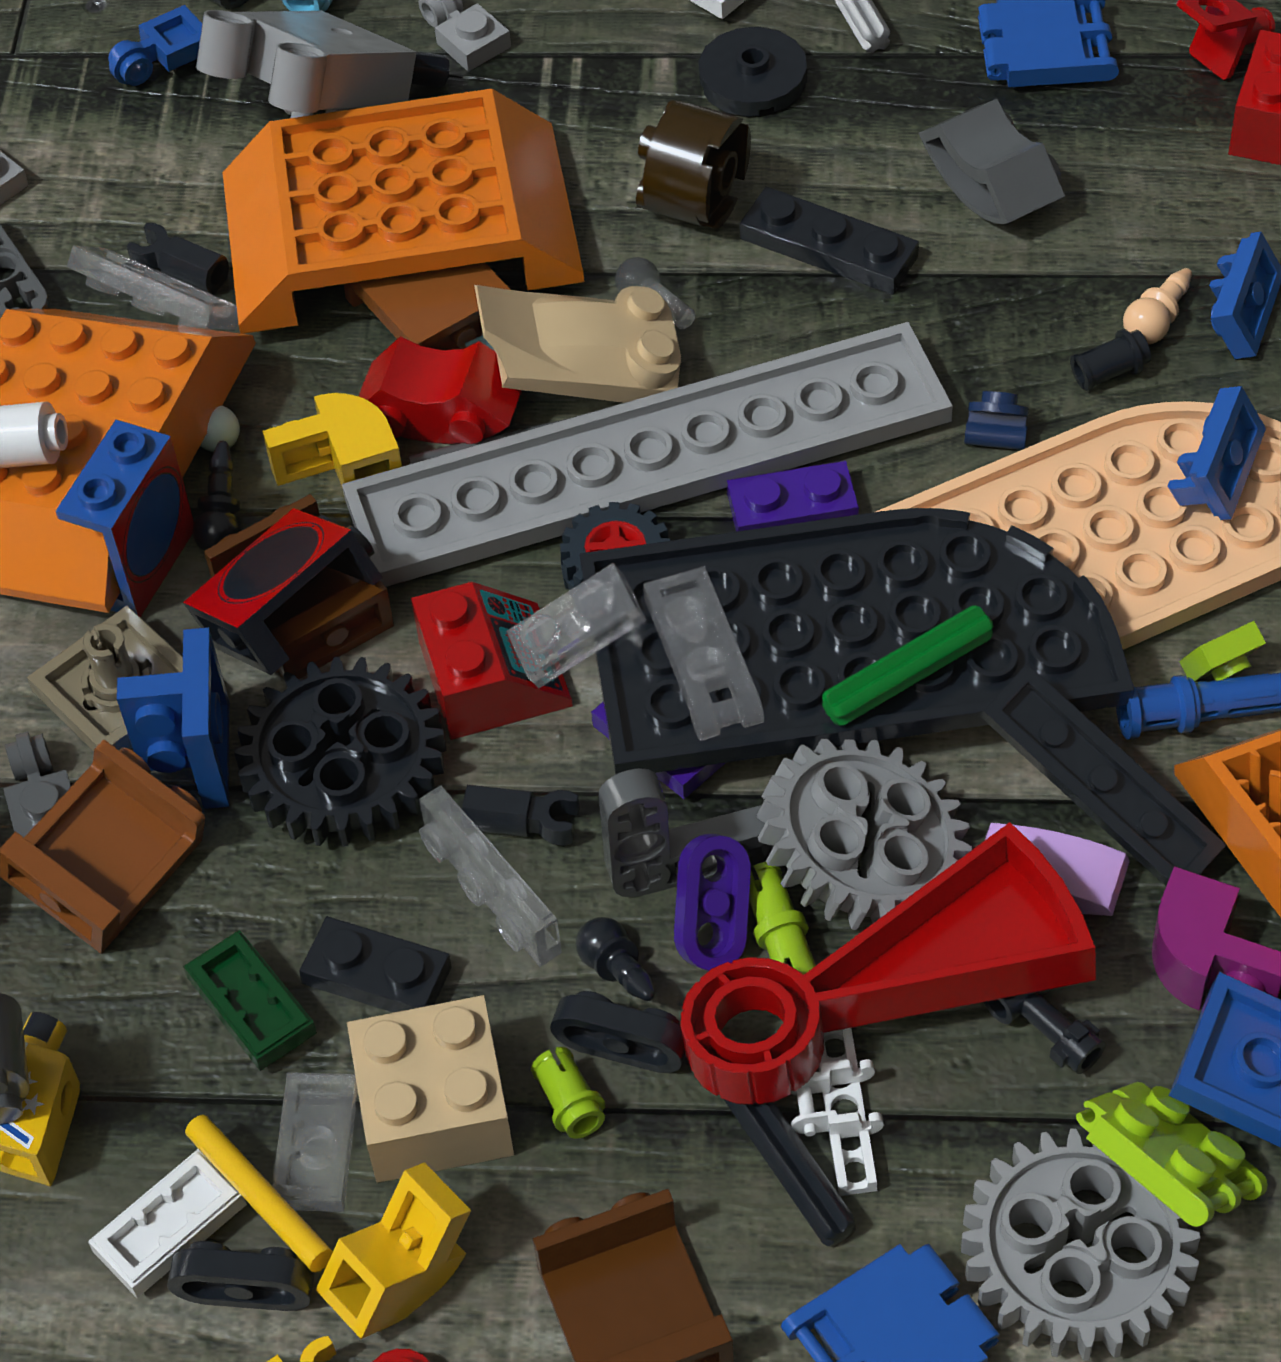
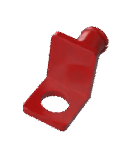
(1224, 32)

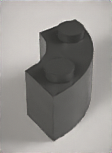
(993, 164)

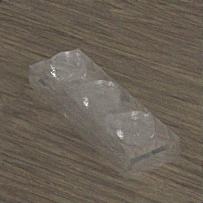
(151, 289)
(489, 877)

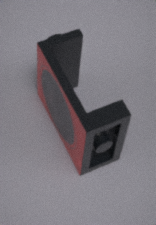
(268, 575)

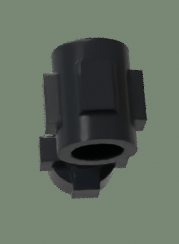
(1074, 1042)

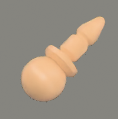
(1157, 307)

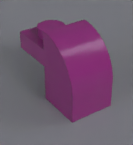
(1195, 945)

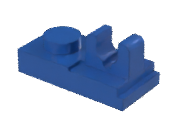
(1245, 295)
(1224, 457)

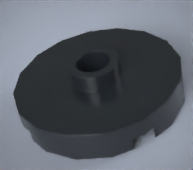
(752, 71)

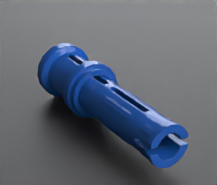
(1187, 703)

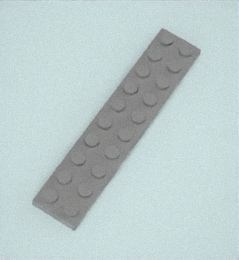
(646, 452)

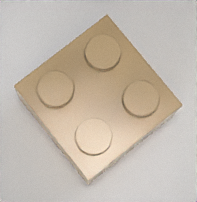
(429, 1088)

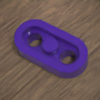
(716, 900)

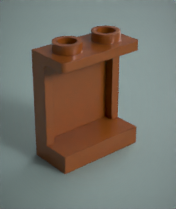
(429, 306)
(104, 846)

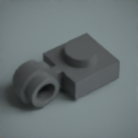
(34, 797)

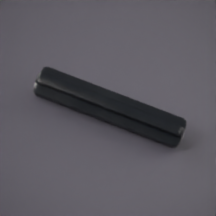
(796, 1171)

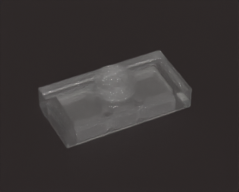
(315, 1140)

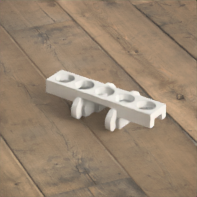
(839, 1072)

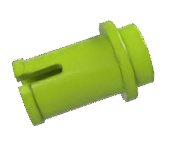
(575, 1106)

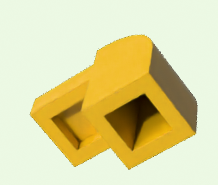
(342, 436)
(402, 1260)

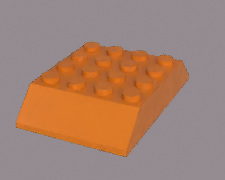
(92, 375)

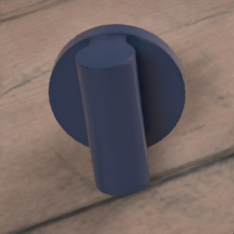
(997, 421)

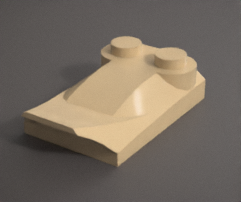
(582, 343)

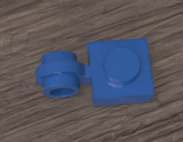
(167, 38)

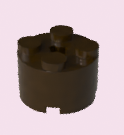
(693, 163)

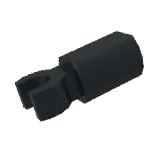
(181, 259)
(521, 812)

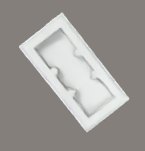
(165, 1220)

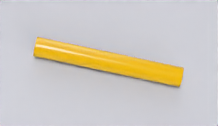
(259, 1193)

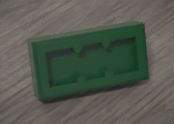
(250, 1000)

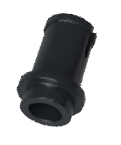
(1123, 354)

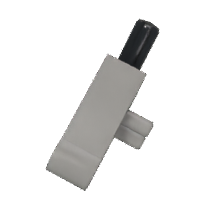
(314, 60)

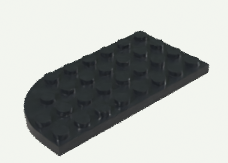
(837, 597)

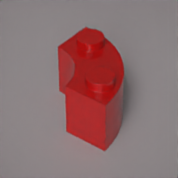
(440, 392)

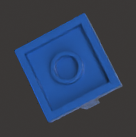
(183, 718)

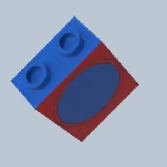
(138, 503)

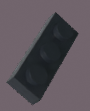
(829, 240)

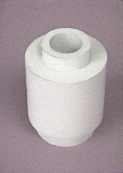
(31, 434)

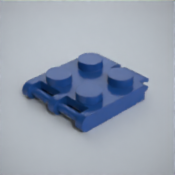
(1045, 42)
(894, 1315)

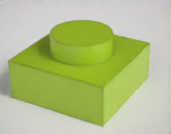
(1224, 655)

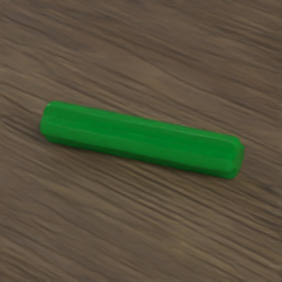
(907, 665)

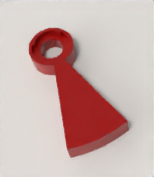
(969, 936)

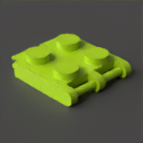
(1171, 1152)

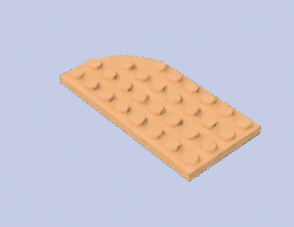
(1111, 517)

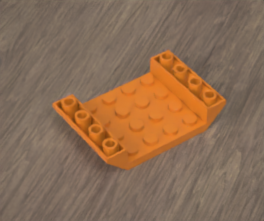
(395, 197)

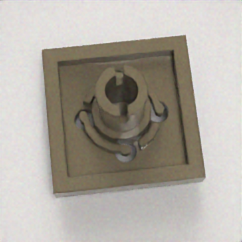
(89, 671)

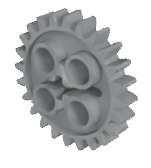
(819, 832)
(1119, 1293)

